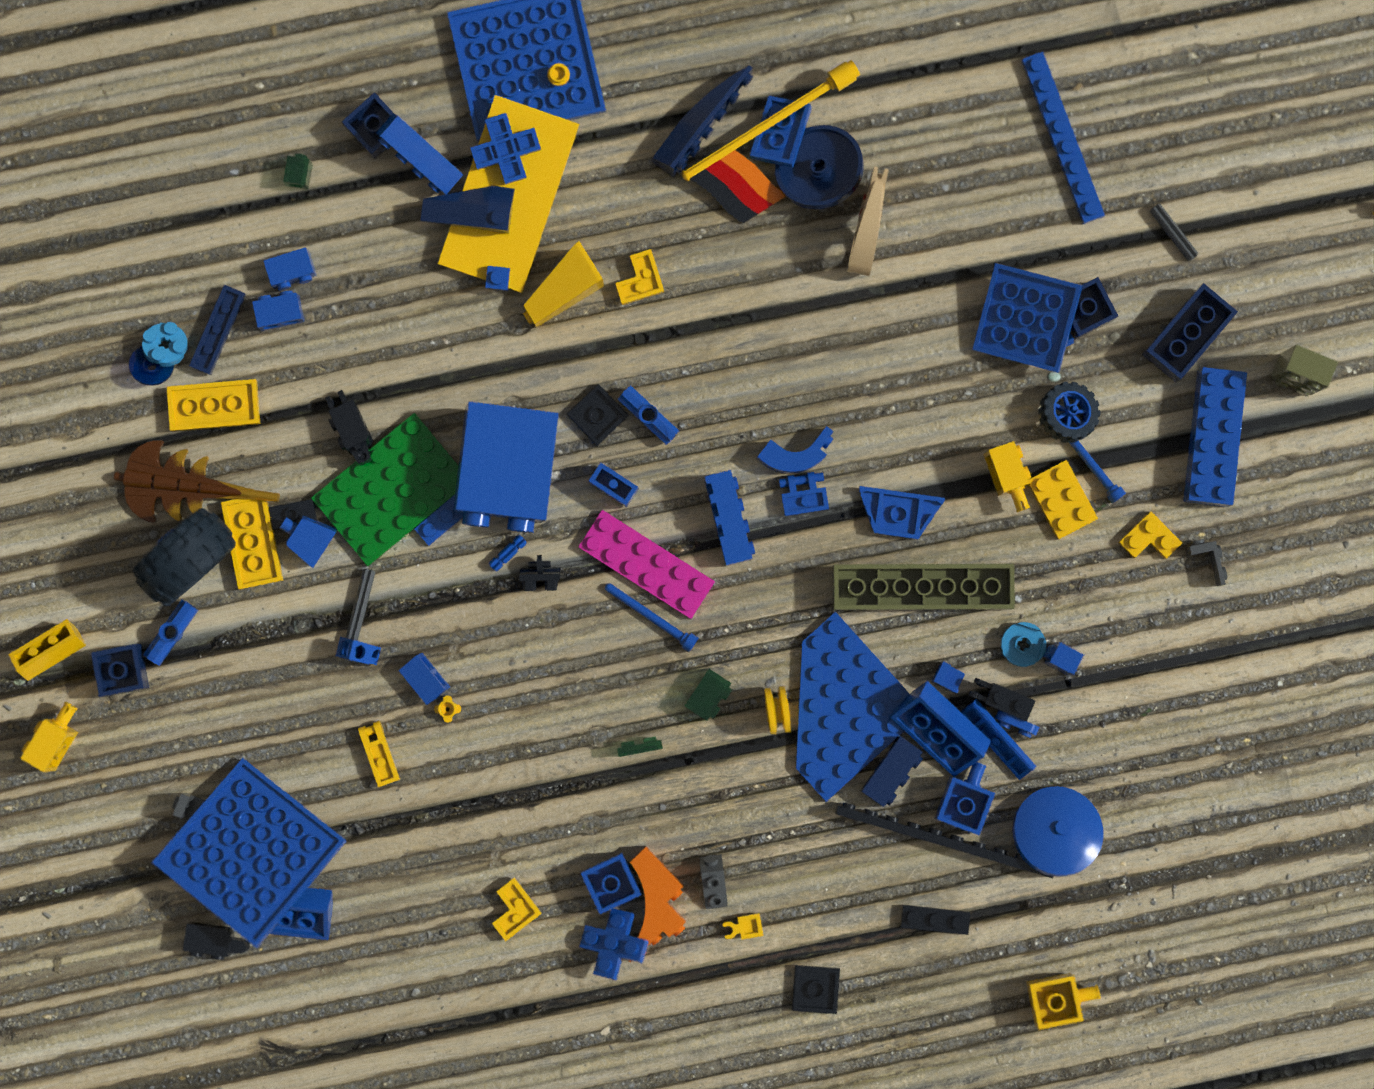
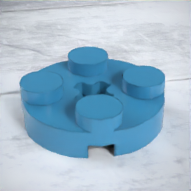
(164, 332)
(1012, 651)

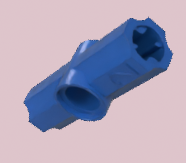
(638, 404)
(162, 644)

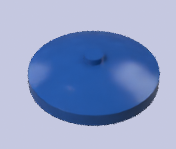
(1058, 831)

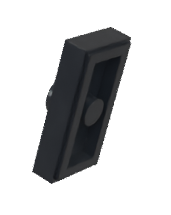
(292, 511)

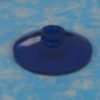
(139, 369)

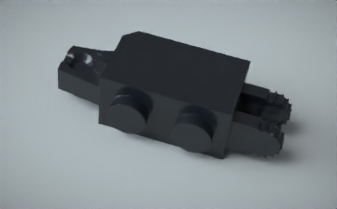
(351, 428)

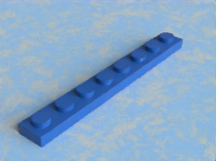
(1063, 138)

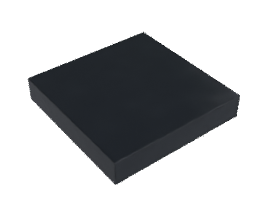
(597, 415)
(815, 989)

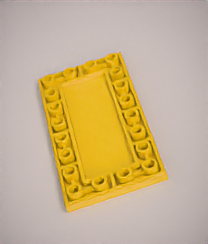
(475, 249)

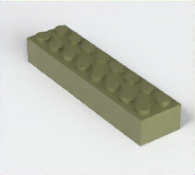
(923, 587)

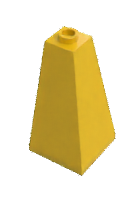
(566, 285)

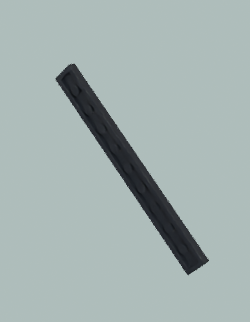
(934, 836)

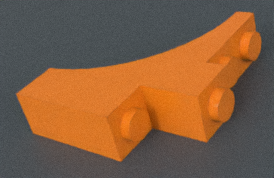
(658, 887)

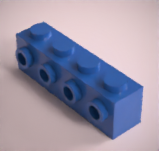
(419, 153)

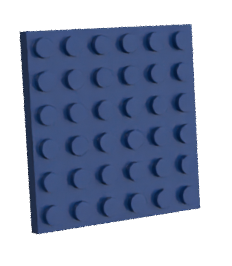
(511, 46)
(249, 852)

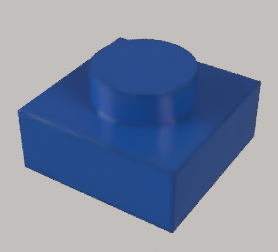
(497, 278)

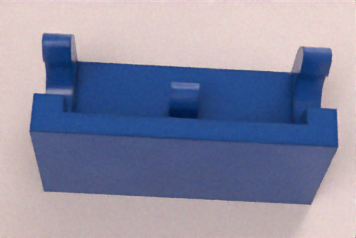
(424, 678)

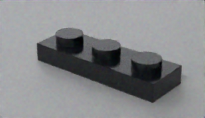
(935, 919)

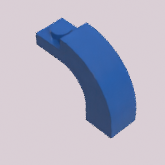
(795, 462)

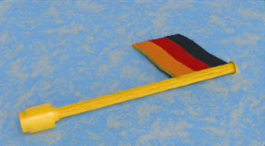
(735, 179)

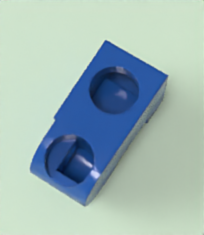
(357, 651)

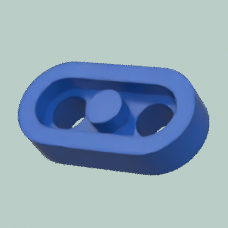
(1025, 728)

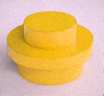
(558, 74)

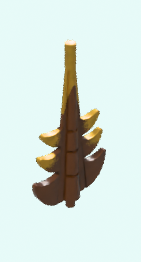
(148, 480)

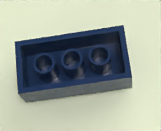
(1189, 333)

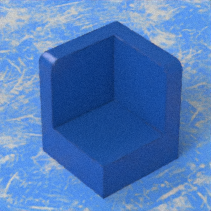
(948, 677)

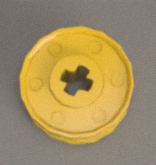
(777, 710)

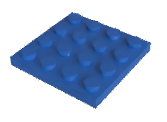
(1027, 317)

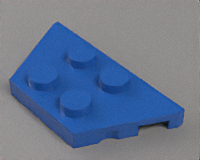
(899, 512)

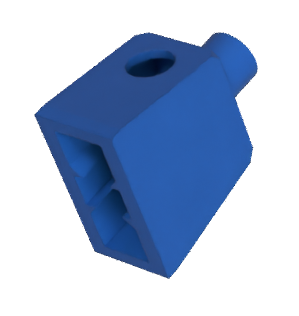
(308, 538)

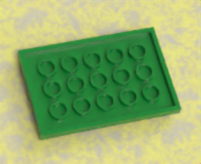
(392, 493)

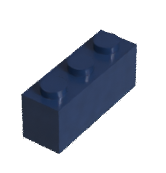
(892, 772)

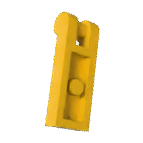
(379, 754)

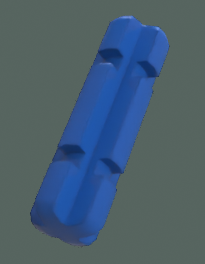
(507, 553)

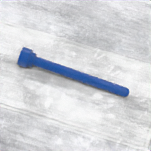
(1113, 491)
(686, 640)

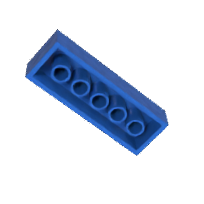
(1215, 437)

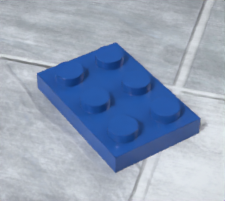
(781, 141)

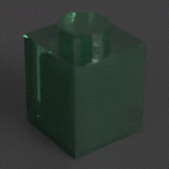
(298, 171)

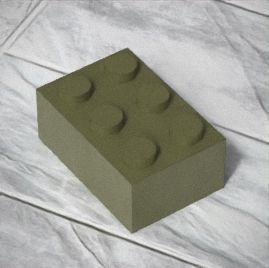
(1303, 370)

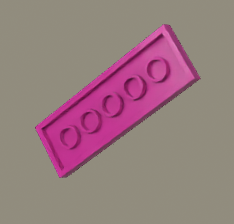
(646, 564)

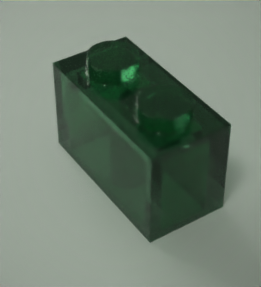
(708, 695)

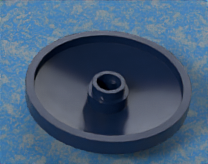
(824, 169)

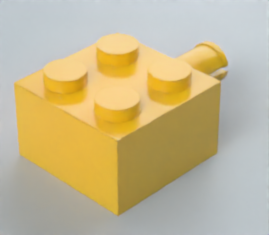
(1008, 473)
(50, 740)
(1058, 1000)

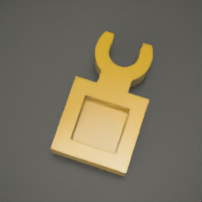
(748, 926)

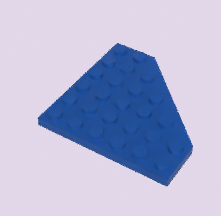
(842, 707)

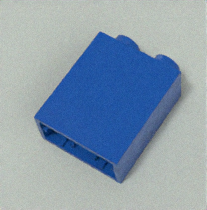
(505, 465)

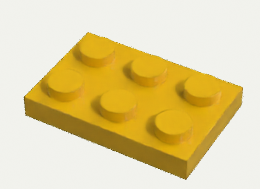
(1062, 499)

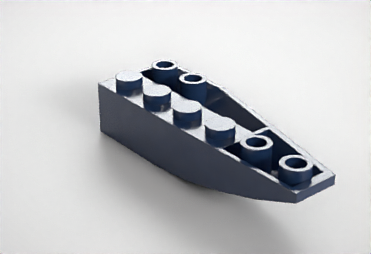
(698, 124)

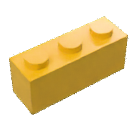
(47, 650)

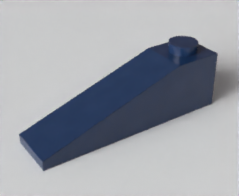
(477, 208)

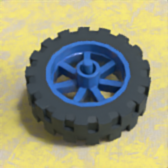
(1052, 421)

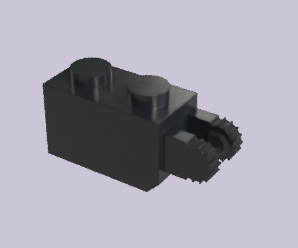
(1004, 700)
(212, 940)

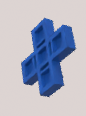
(505, 148)
(613, 944)

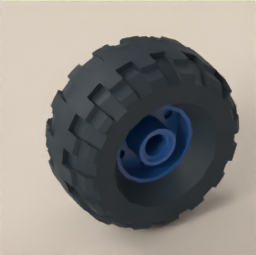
(183, 557)

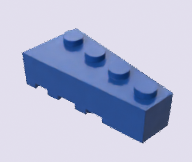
(728, 517)

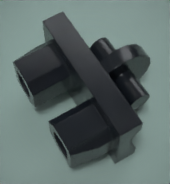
(540, 571)

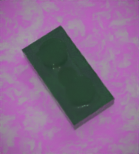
(630, 748)

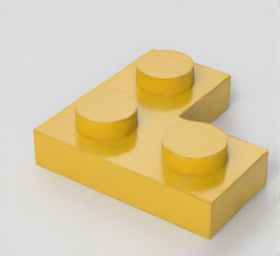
(647, 279)
(1150, 531)
(521, 910)

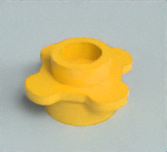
(441, 709)

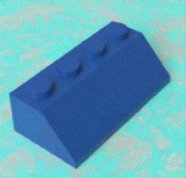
(941, 729)
(308, 916)

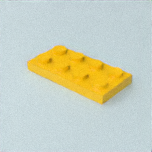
(213, 405)
(256, 551)

